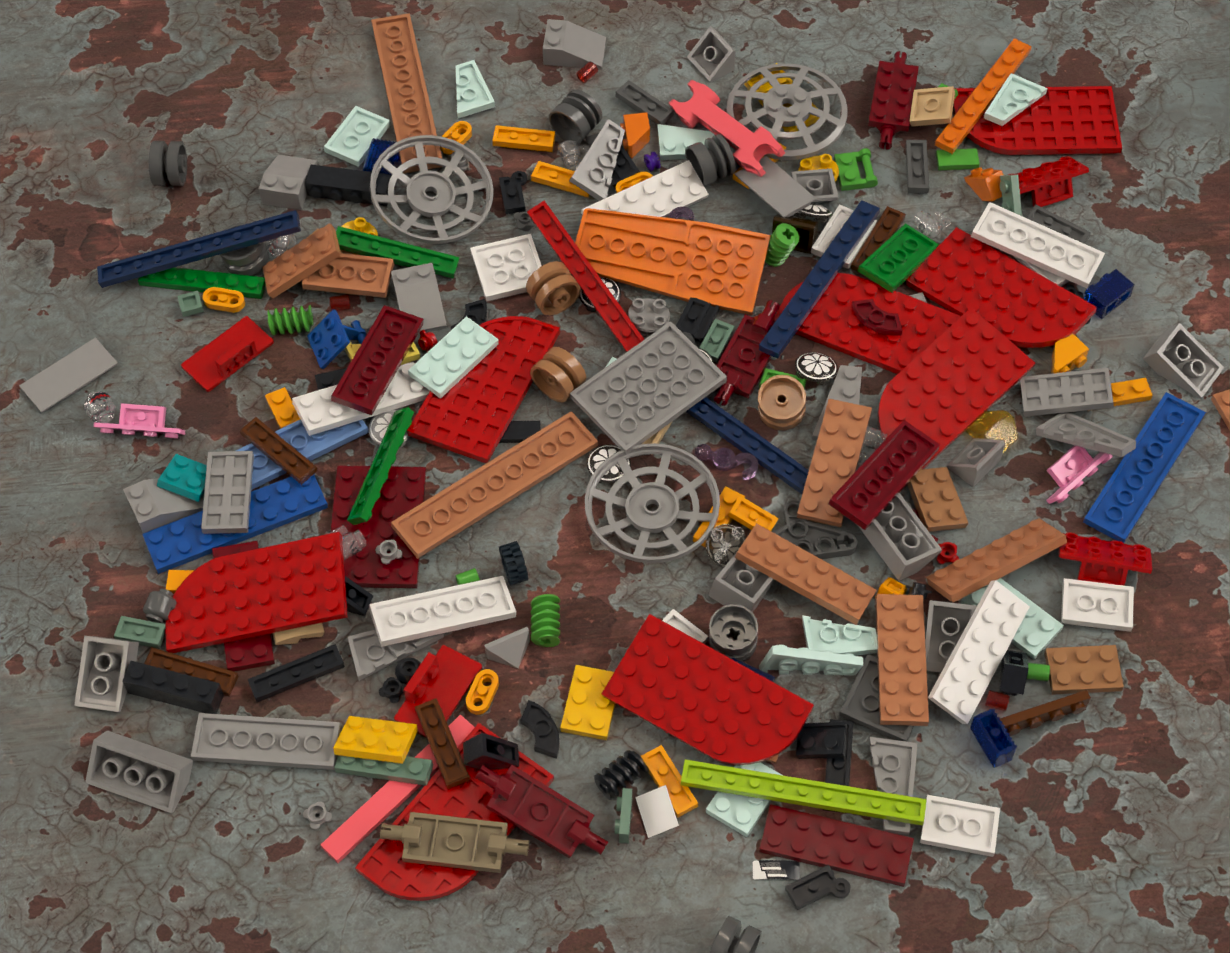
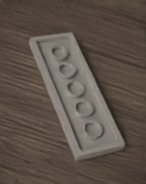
(265, 741)

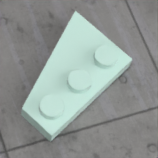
(472, 90)
(1013, 98)
(838, 637)

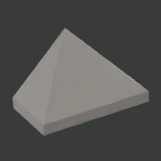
(509, 649)

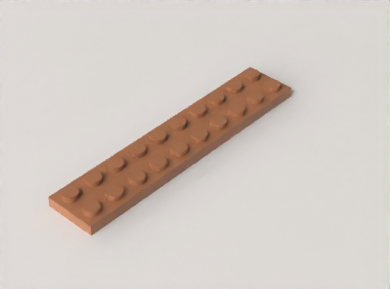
(405, 84)
(494, 484)

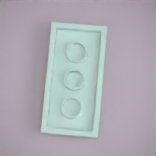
(453, 357)
(1036, 628)

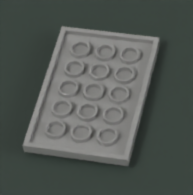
(648, 387)

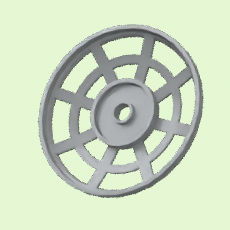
(795, 114)
(431, 181)
(652, 493)

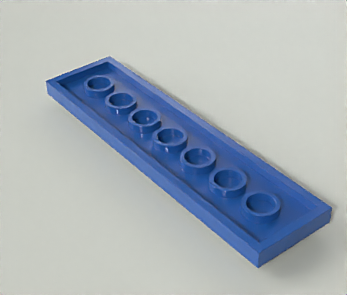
(1144, 468)
(269, 509)

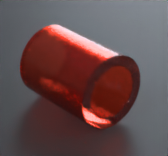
(587, 72)
(340, 302)
(997, 700)

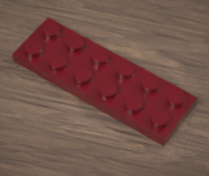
(377, 360)
(884, 475)
(251, 651)
(837, 844)

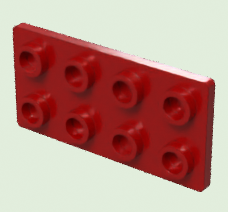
(1051, 180)
(227, 353)
(1105, 560)
(440, 677)

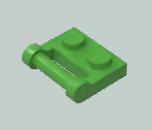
(849, 173)

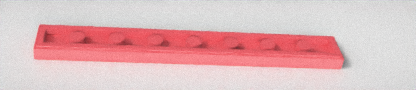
(384, 802)

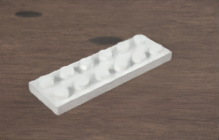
(658, 194)
(1038, 245)
(322, 414)
(442, 611)
(978, 652)

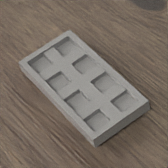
(1066, 392)
(227, 492)

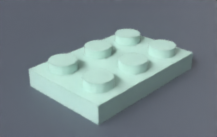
(355, 135)
(737, 810)

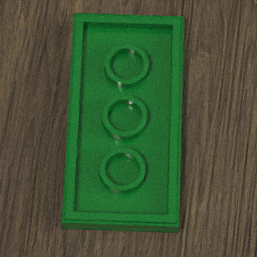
(898, 258)

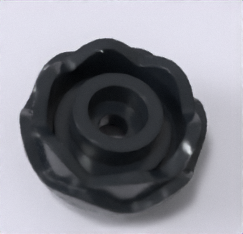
(404, 665)

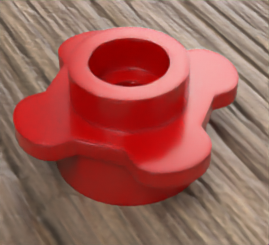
(427, 340)
(947, 547)

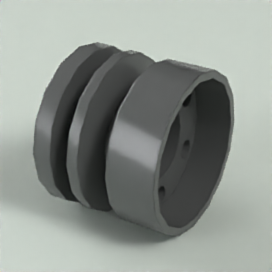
(575, 116)
(711, 159)
(734, 622)

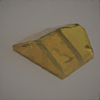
(995, 425)

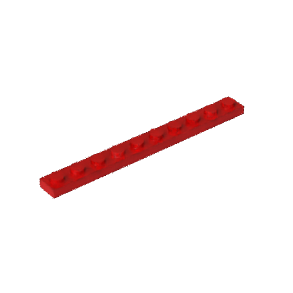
(586, 276)

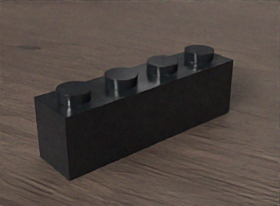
(344, 184)
(173, 688)

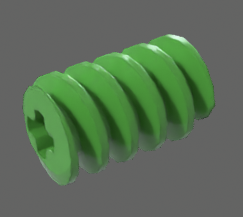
(781, 244)
(290, 320)
(545, 620)

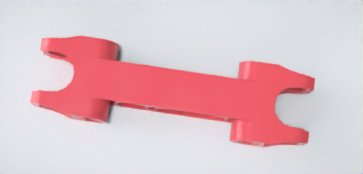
(748, 145)

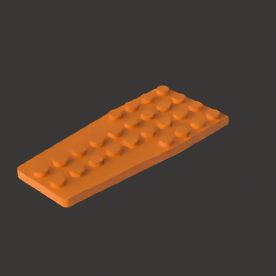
(676, 256)

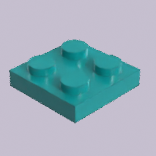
(184, 477)

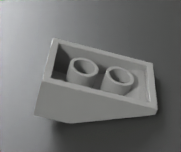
(572, 45)
(285, 182)
(419, 295)
(1183, 361)
(157, 506)
(740, 585)
(943, 630)
(102, 672)

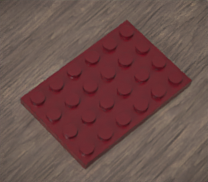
(398, 495)

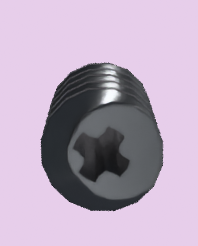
(619, 773)

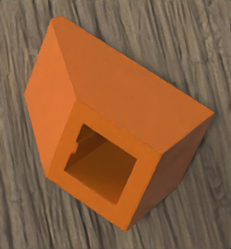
(636, 132)
(985, 183)

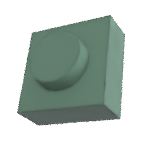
(190, 303)

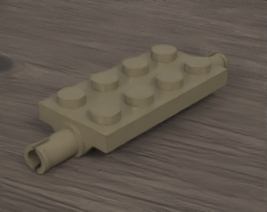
(454, 842)

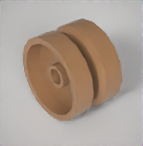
(553, 288)
(558, 374)
(782, 402)

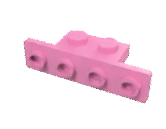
(141, 419)
(1071, 470)

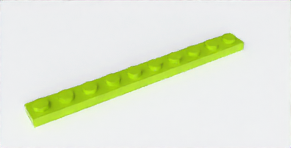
(804, 792)

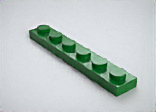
(400, 252)
(201, 280)
(380, 466)

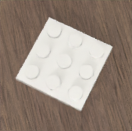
(505, 266)

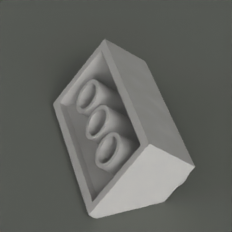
(902, 539)
(138, 771)

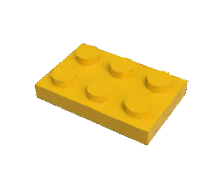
(586, 709)
(375, 739)

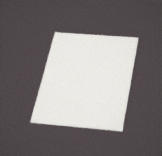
(657, 811)

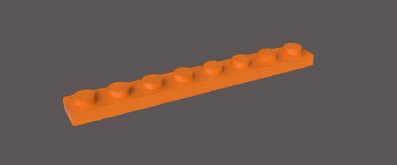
(982, 96)

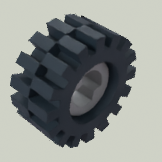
(513, 563)

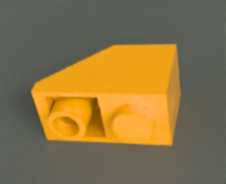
(1068, 354)

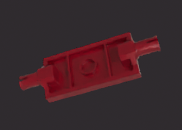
(893, 98)
(742, 359)
(540, 811)

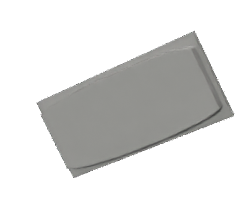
(777, 188)
(68, 375)

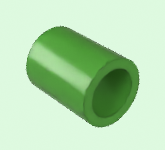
(467, 577)
(1038, 672)

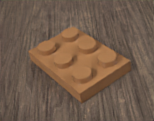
(937, 500)
(1084, 669)

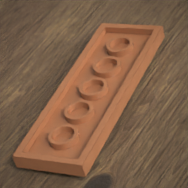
(833, 459)
(996, 560)
(806, 574)
(901, 660)

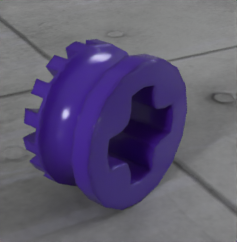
(651, 161)

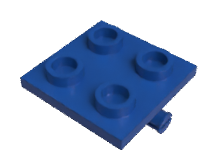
(332, 337)

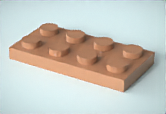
(301, 260)
(353, 276)

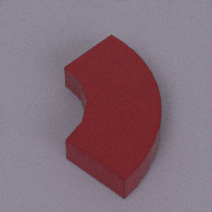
(875, 318)

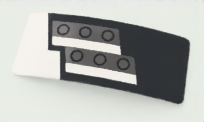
(776, 869)

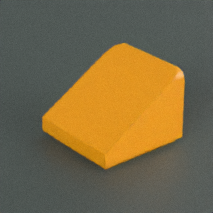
(892, 586)

